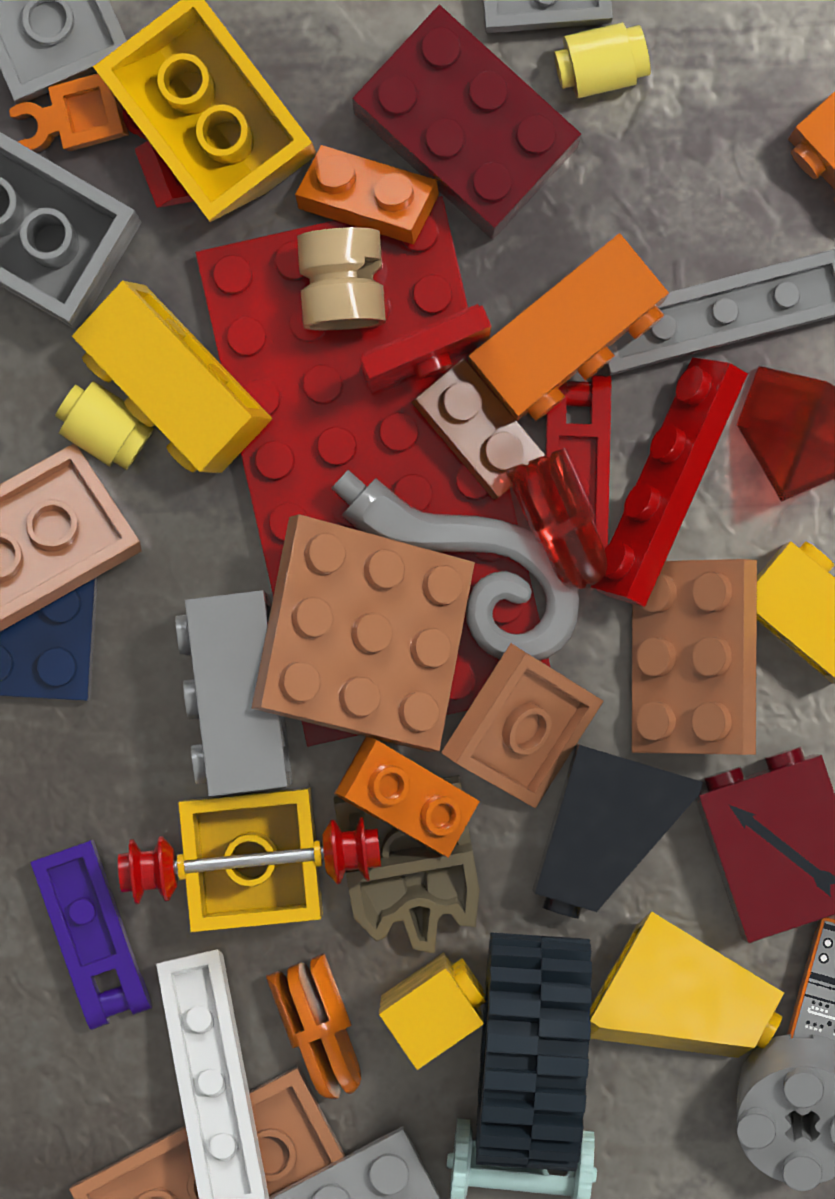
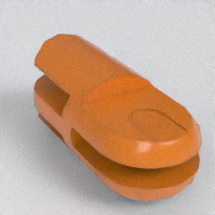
(317, 1025)

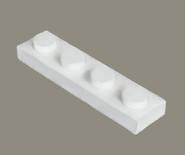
(212, 1078)

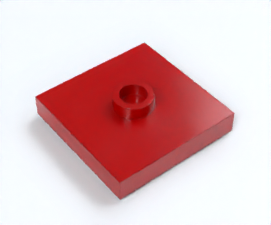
(426, 349)

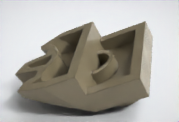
(412, 881)

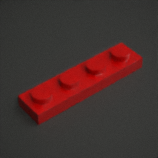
(669, 479)

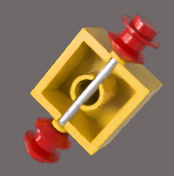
(249, 860)

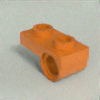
(406, 796)

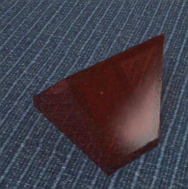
(790, 429)

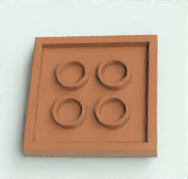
(363, 634)

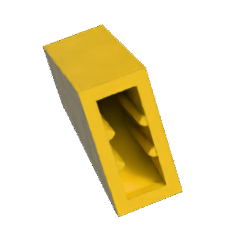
(682, 996)

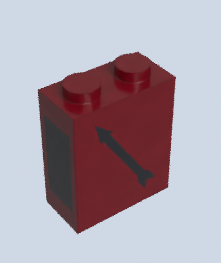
(773, 842)

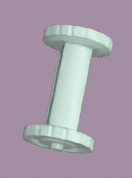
(466, 1172)

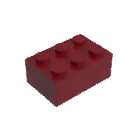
(466, 121)

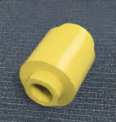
(602, 59)
(102, 425)

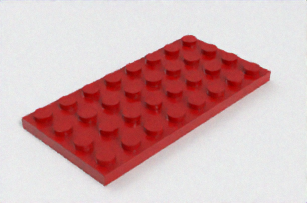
(334, 423)

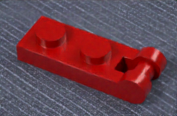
(586, 443)

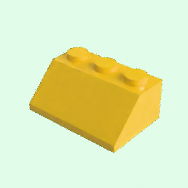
(206, 108)

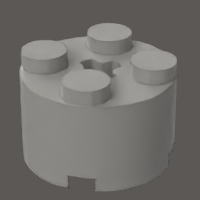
(789, 1110)

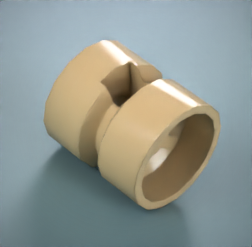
(341, 279)

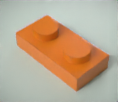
(367, 194)

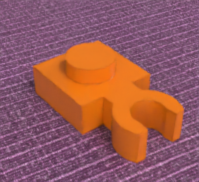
(80, 112)

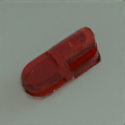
(560, 517)

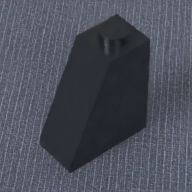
(605, 827)

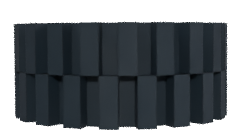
(534, 1052)

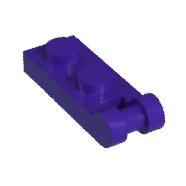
(90, 932)

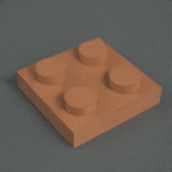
(522, 726)

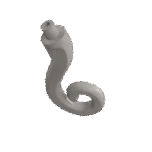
(384, 514)

